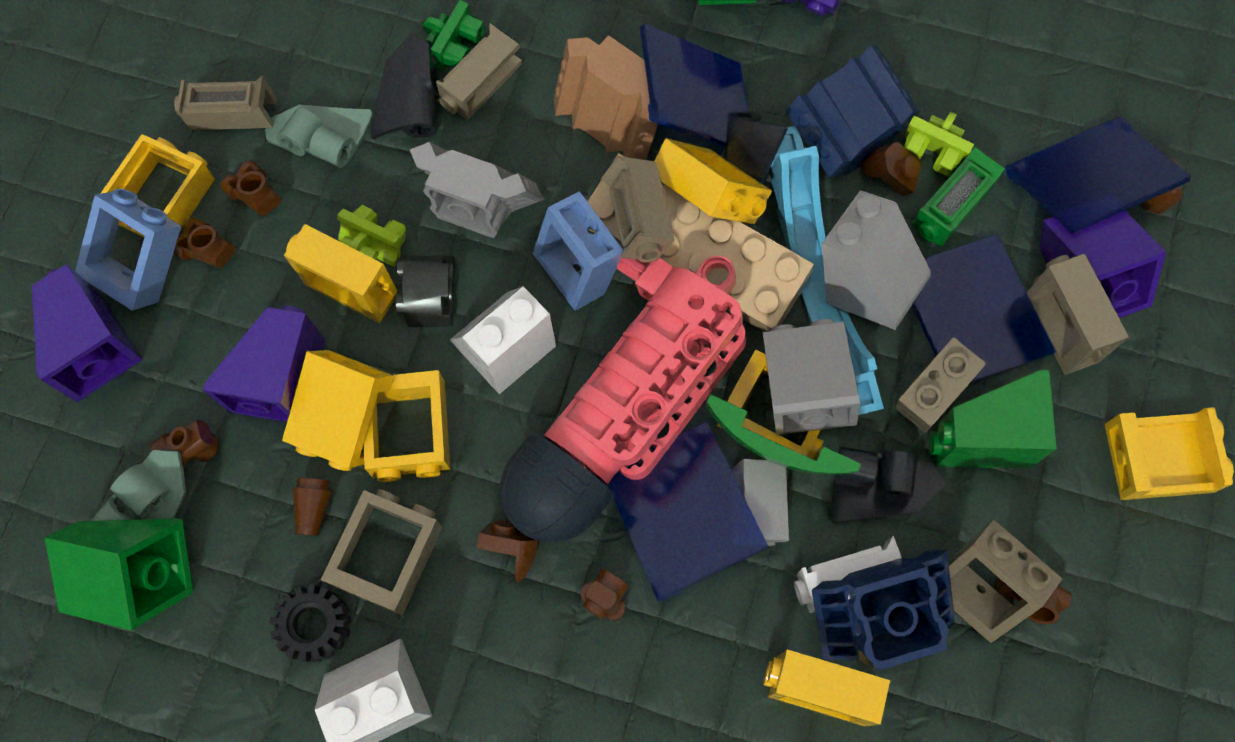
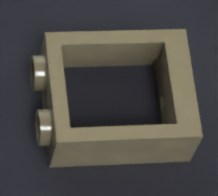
(1076, 313)
(939, 385)
(400, 596)
(982, 604)

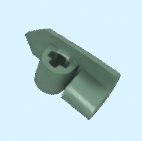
(320, 131)
(147, 489)

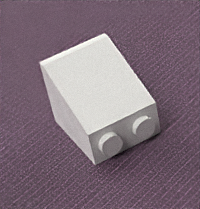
(507, 338)
(371, 697)

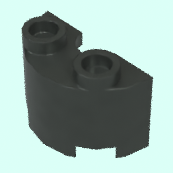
(426, 290)

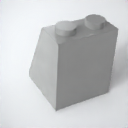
(873, 262)
(811, 377)

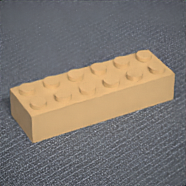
(766, 272)

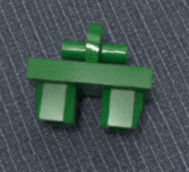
(447, 32)

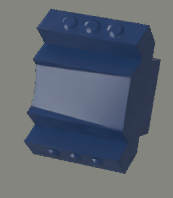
(853, 112)
(887, 611)

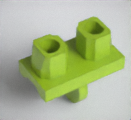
(941, 138)
(363, 234)

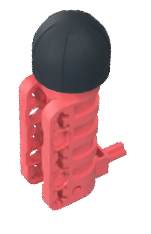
(557, 481)

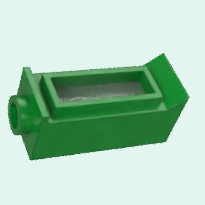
(957, 197)

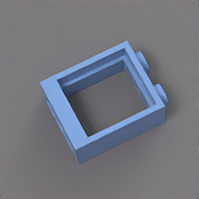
(567, 244)
(108, 275)

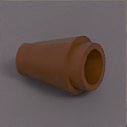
(310, 504)

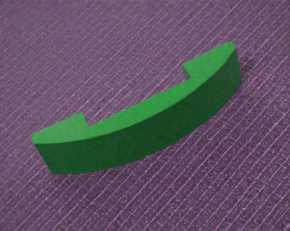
(824, 463)

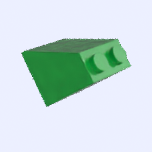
(999, 428)
(119, 569)

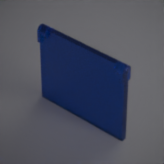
(690, 86)
(1096, 174)
(983, 306)
(687, 514)

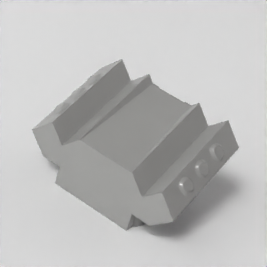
(472, 190)

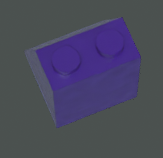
(1120, 254)
(77, 335)
(266, 365)

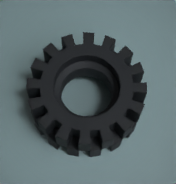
(289, 612)

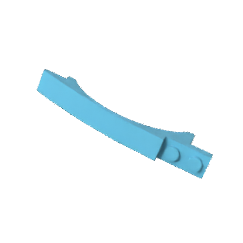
(799, 212)

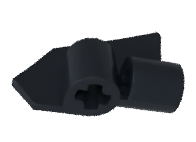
(407, 92)
(752, 143)
(883, 486)

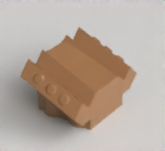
(606, 95)

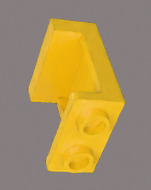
(334, 408)
(1168, 454)

